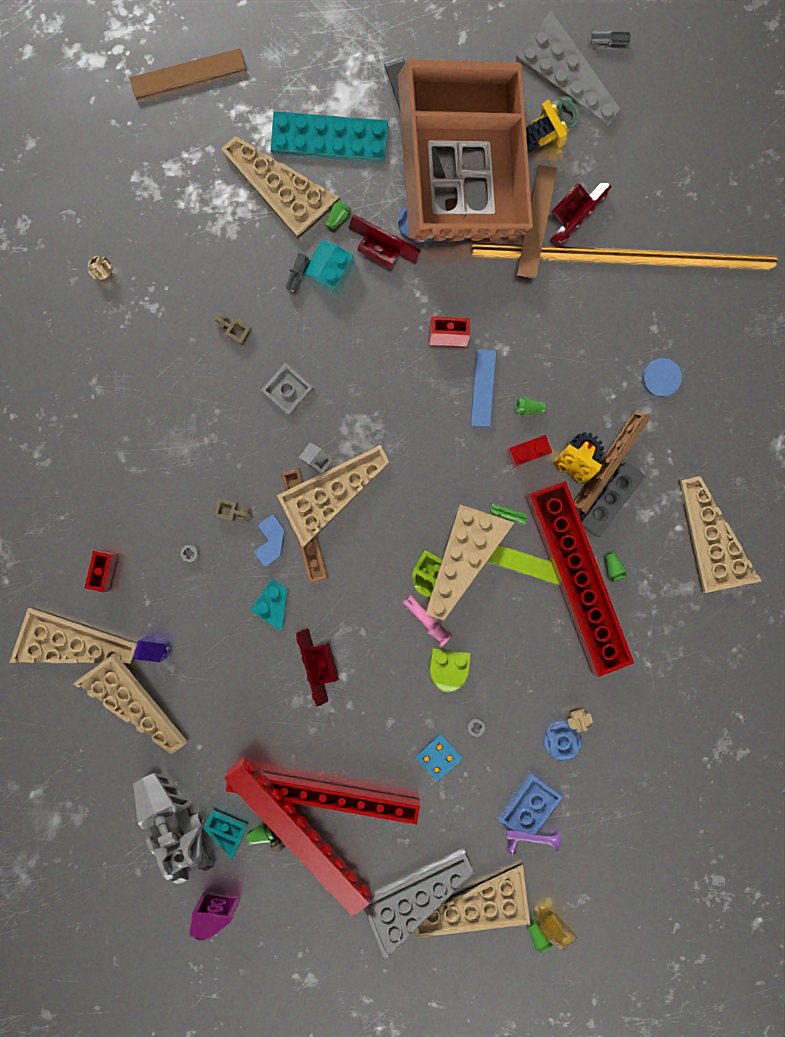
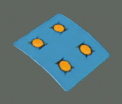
(439, 757)

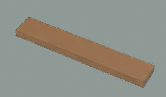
(187, 73)
(540, 207)
(611, 461)
(311, 551)

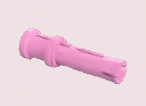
(434, 628)

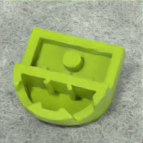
(426, 572)
(449, 669)

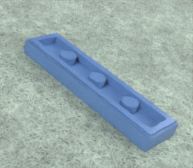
(483, 388)

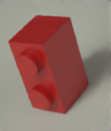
(449, 331)
(529, 450)
(100, 571)

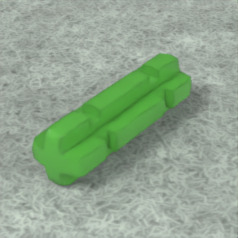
(509, 514)

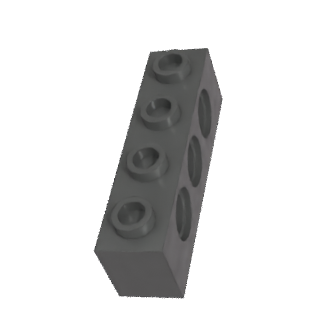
(633, 479)

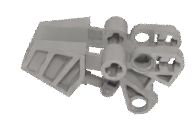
(160, 798)

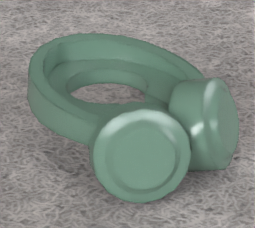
(569, 105)

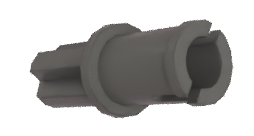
(610, 37)
(296, 272)

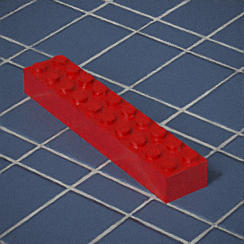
(580, 579)

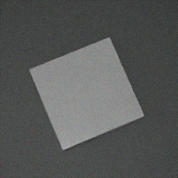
(287, 389)

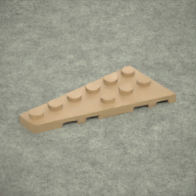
(285, 190)
(322, 497)
(716, 548)
(468, 549)
(62, 641)
(127, 699)
(487, 906)

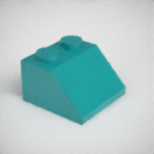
(329, 265)

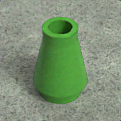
(338, 214)
(529, 407)
(615, 567)
(261, 835)
(539, 940)

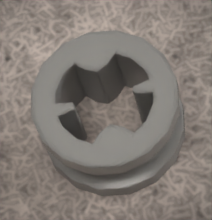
(193, 549)
(481, 729)

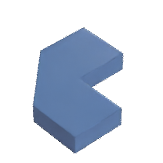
(274, 533)

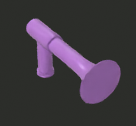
(515, 836)

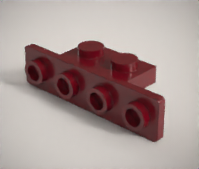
(575, 208)
(381, 244)
(318, 665)

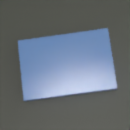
(531, 806)

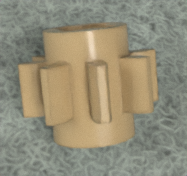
(99, 267)
(580, 720)

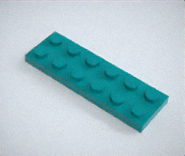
(329, 136)

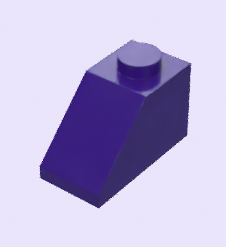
(151, 649)

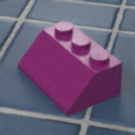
(212, 915)

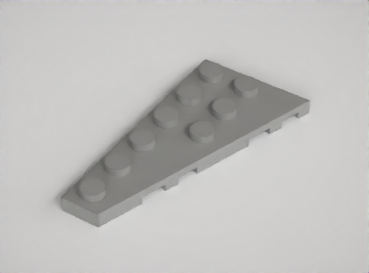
(560, 63)
(404, 908)

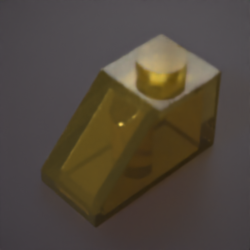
(555, 930)

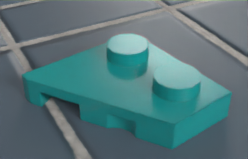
(272, 604)
(225, 831)

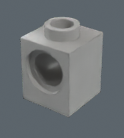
(316, 458)

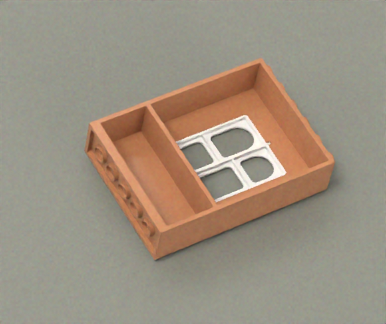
(460, 108)

